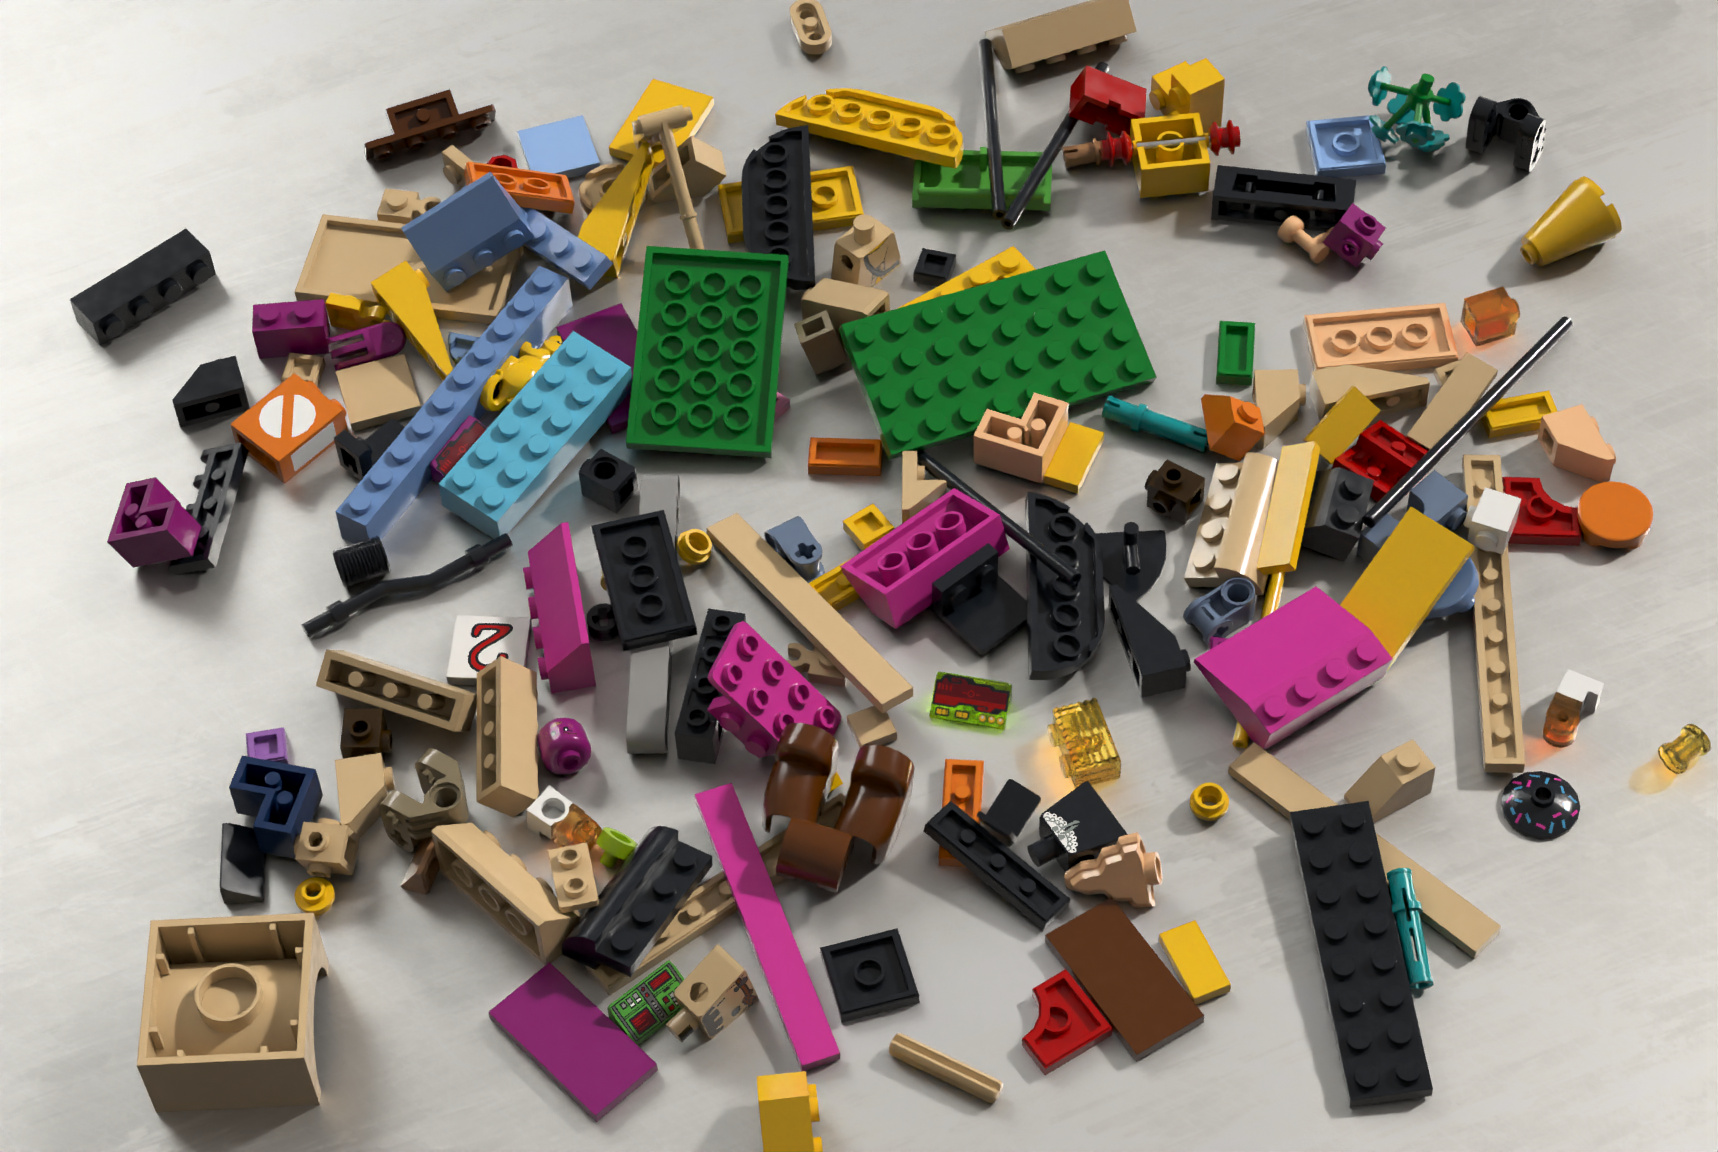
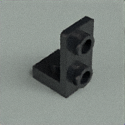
(360, 454)

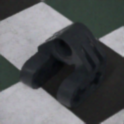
(1513, 122)

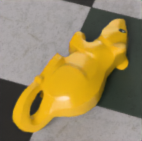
(517, 373)

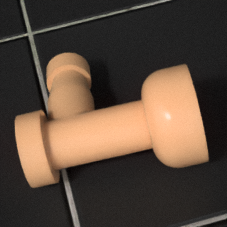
(1293, 231)

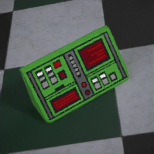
(647, 1004)

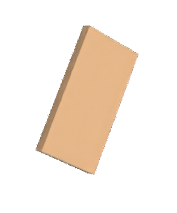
(1382, 338)

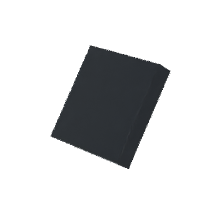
(869, 975)

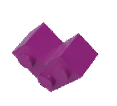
(152, 525)

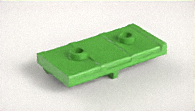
(970, 184)

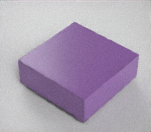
(268, 745)

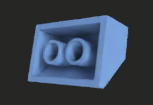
(468, 231)

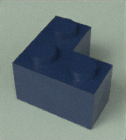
(279, 798)

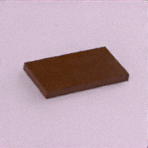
(1124, 979)

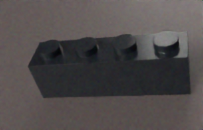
(143, 286)

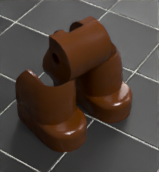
(799, 788)

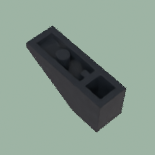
(1148, 646)

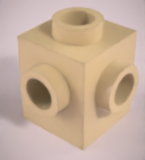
(326, 848)

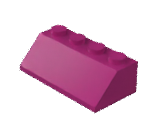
(899, 568)
(559, 612)

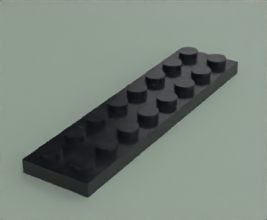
(1360, 955)

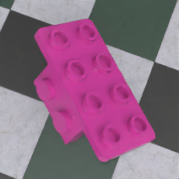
(763, 693)

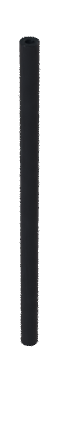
(992, 129)
(1042, 166)
(1011, 528)

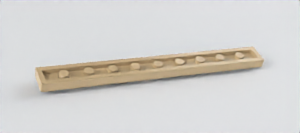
(1494, 635)

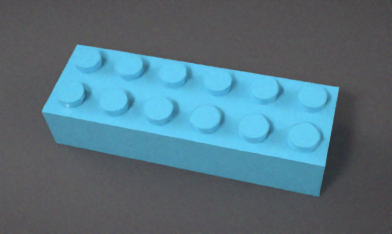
(536, 436)

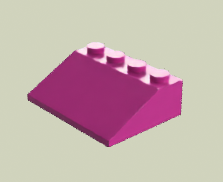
(1294, 666)

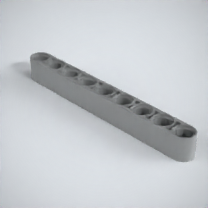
(652, 664)

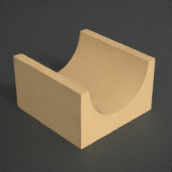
(231, 1012)

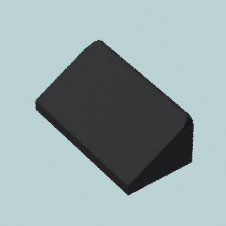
(241, 865)

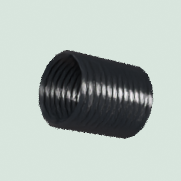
(361, 561)

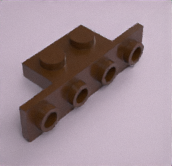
(426, 120)

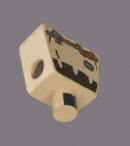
(712, 996)

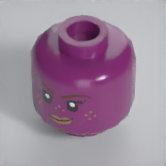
(563, 746)

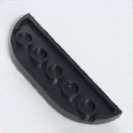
(780, 203)
(1062, 618)

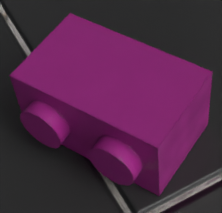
(291, 328)

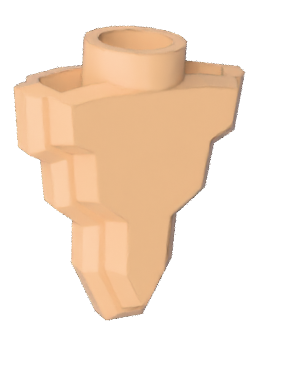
(1119, 872)

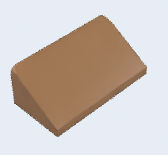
(422, 869)

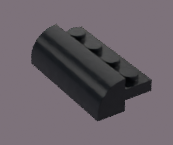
(638, 902)

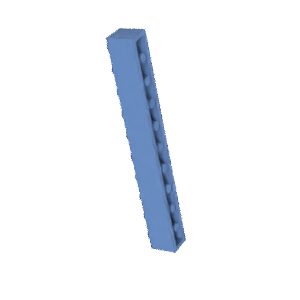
(405, 465)

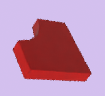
(1539, 516)
(1065, 1024)

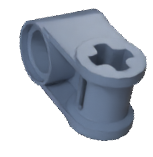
(797, 547)
(1217, 613)

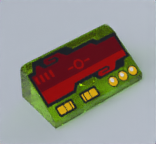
(971, 700)

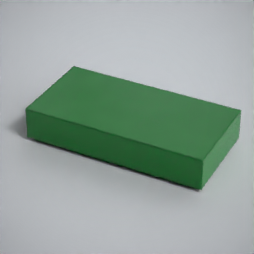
(1235, 353)

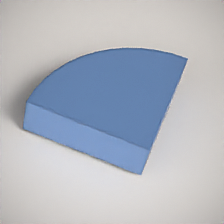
(459, 345)

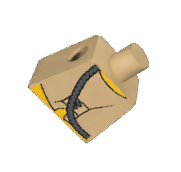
(865, 253)

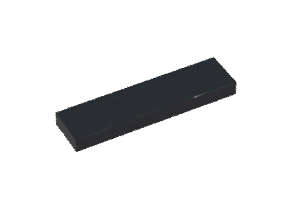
(997, 865)

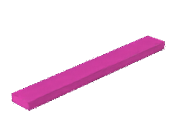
(767, 928)

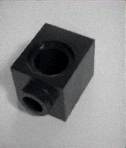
(608, 480)

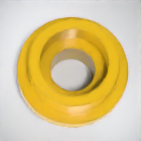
(694, 546)
(1209, 793)
(318, 904)

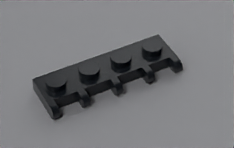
(213, 505)

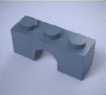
(1432, 497)

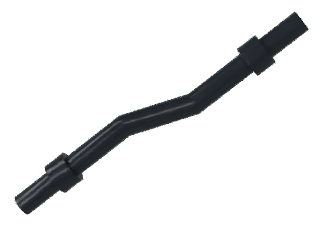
(339, 611)

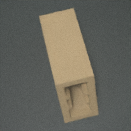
(844, 301)

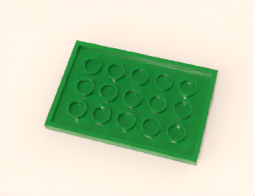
(708, 352)

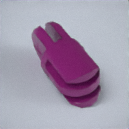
(377, 340)

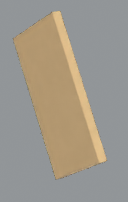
(356, 251)

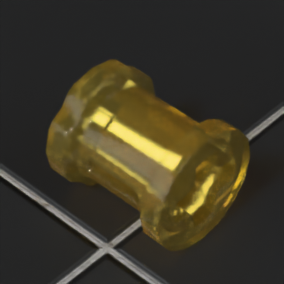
(1684, 748)

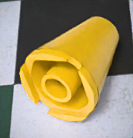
(1571, 224)

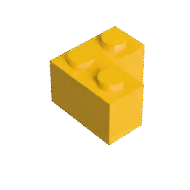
(1190, 90)
(787, 1113)

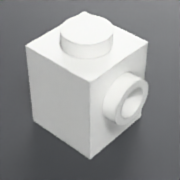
(1492, 520)

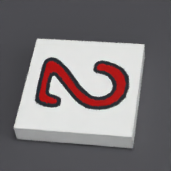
(482, 640)

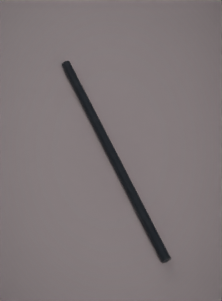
(1466, 423)

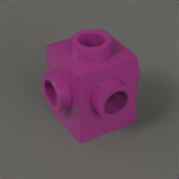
(1355, 236)

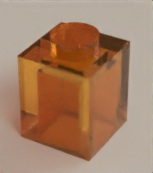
(1490, 316)

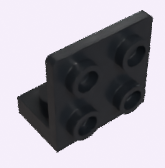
(979, 601)

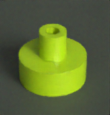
(615, 845)

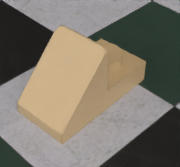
(917, 491)

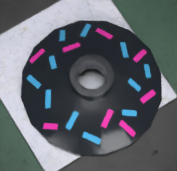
(1540, 817)

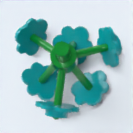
(1410, 107)

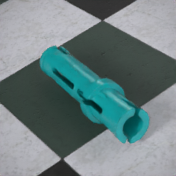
(1142, 419)
(1402, 886)

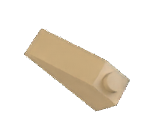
(1385, 389)

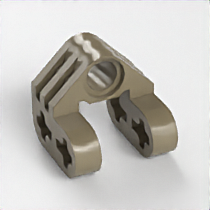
(444, 802)

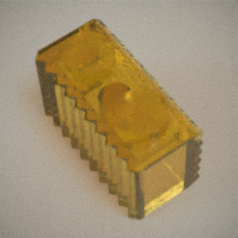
(1084, 743)

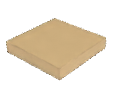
(378, 392)

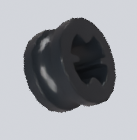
(598, 632)

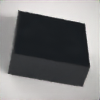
(934, 267)

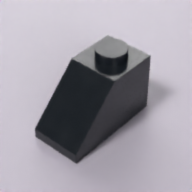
(211, 393)

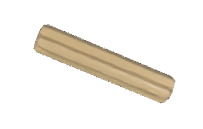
(945, 1068)

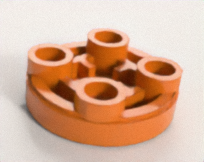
(1614, 515)

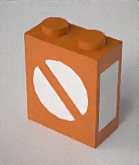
(290, 427)

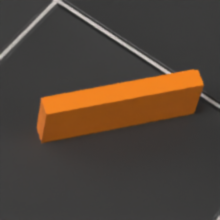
(964, 788)

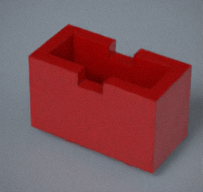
(1106, 100)

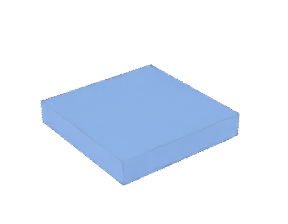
(559, 147)
(1345, 147)

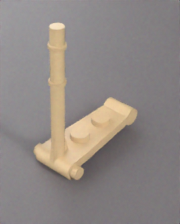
(659, 129)

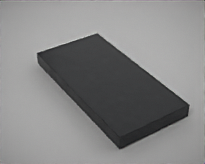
(644, 580)

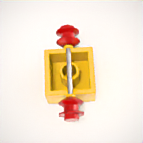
(1170, 152)

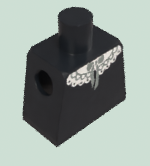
(1075, 829)

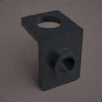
(1011, 810)

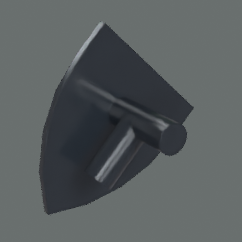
(1133, 558)

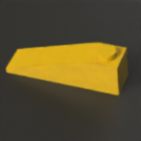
(614, 216)
(409, 306)

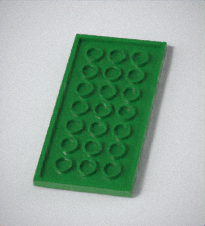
(993, 346)

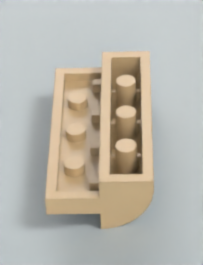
(1233, 524)

